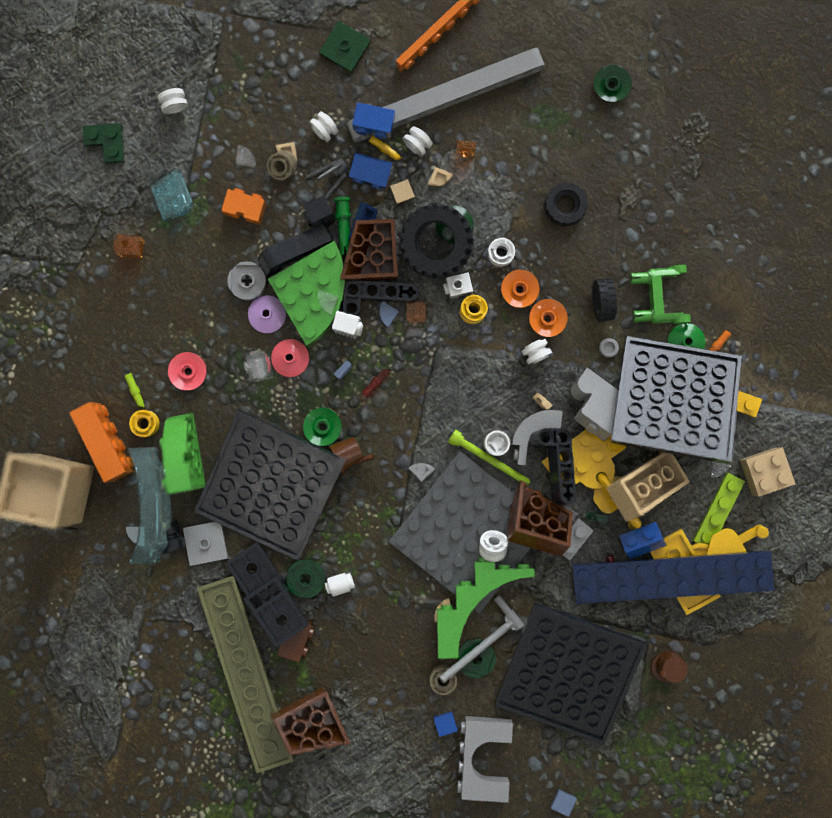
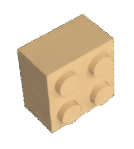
(767, 471)

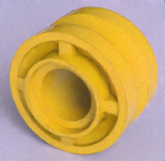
(479, 303)
(135, 423)

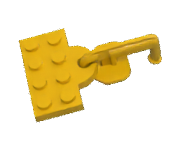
(593, 457)
(721, 542)

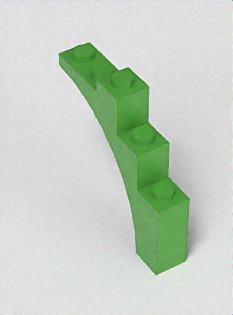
(487, 578)

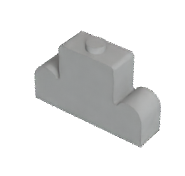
(599, 403)

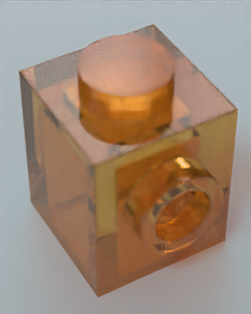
(129, 246)

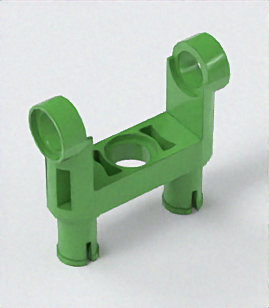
(653, 278)

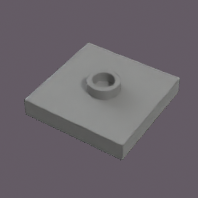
(205, 543)

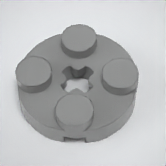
(239, 273)

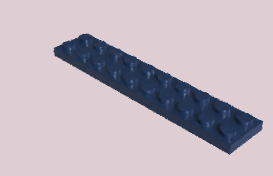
(673, 577)

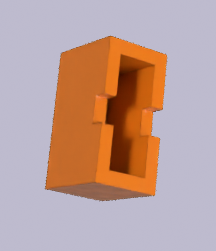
(241, 204)

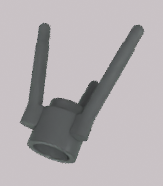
(337, 168)

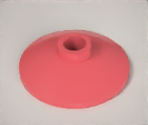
(297, 364)
(178, 367)

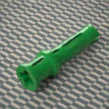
(343, 217)

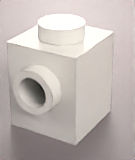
(458, 285)

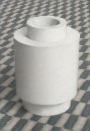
(339, 584)

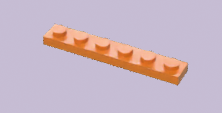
(434, 33)

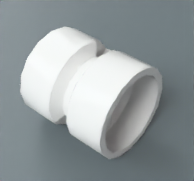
(496, 443)

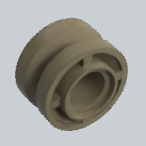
(289, 162)
(442, 689)

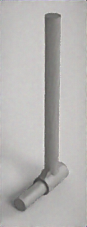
(512, 622)

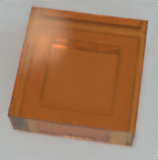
(416, 312)

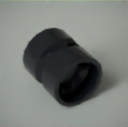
(174, 540)

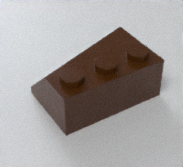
(371, 252)
(539, 522)
(310, 724)

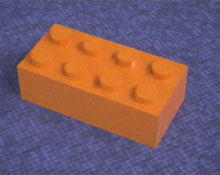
(102, 441)

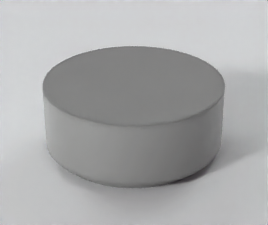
(608, 348)

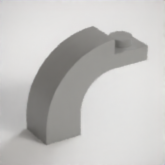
(533, 423)

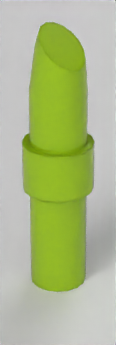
(134, 390)

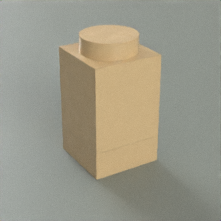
(44, 490)

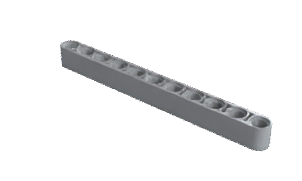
(461, 89)

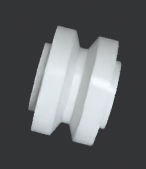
(172, 101)
(323, 126)
(417, 141)
(505, 244)
(536, 351)
(493, 546)

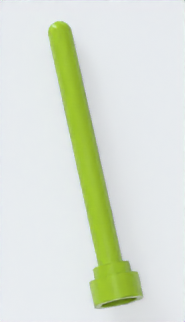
(457, 439)

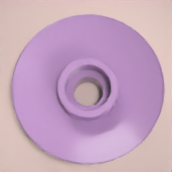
(273, 321)

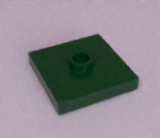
(345, 46)

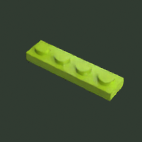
(719, 508)

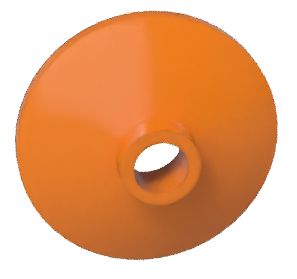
(525, 280)
(555, 311)

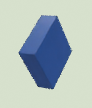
(445, 723)

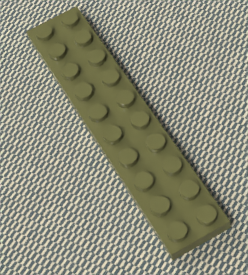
(244, 672)

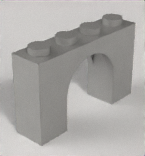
(473, 784)

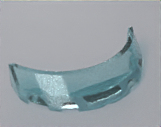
(154, 506)

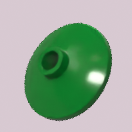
(686, 330)
(313, 421)

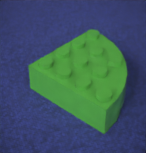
(299, 289)
(181, 455)

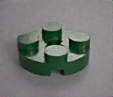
(305, 589)
(482, 667)

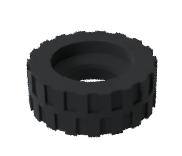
(580, 204)
(604, 299)

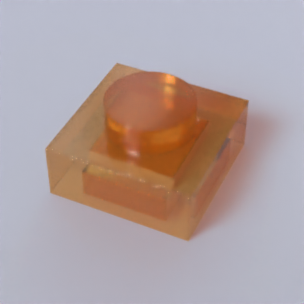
(465, 148)

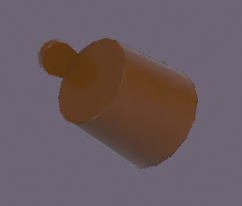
(351, 452)
(669, 667)

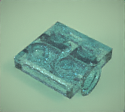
(172, 196)

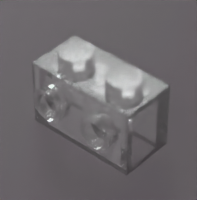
(258, 366)

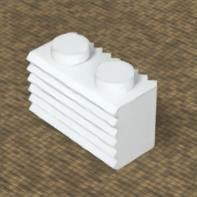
(347, 325)

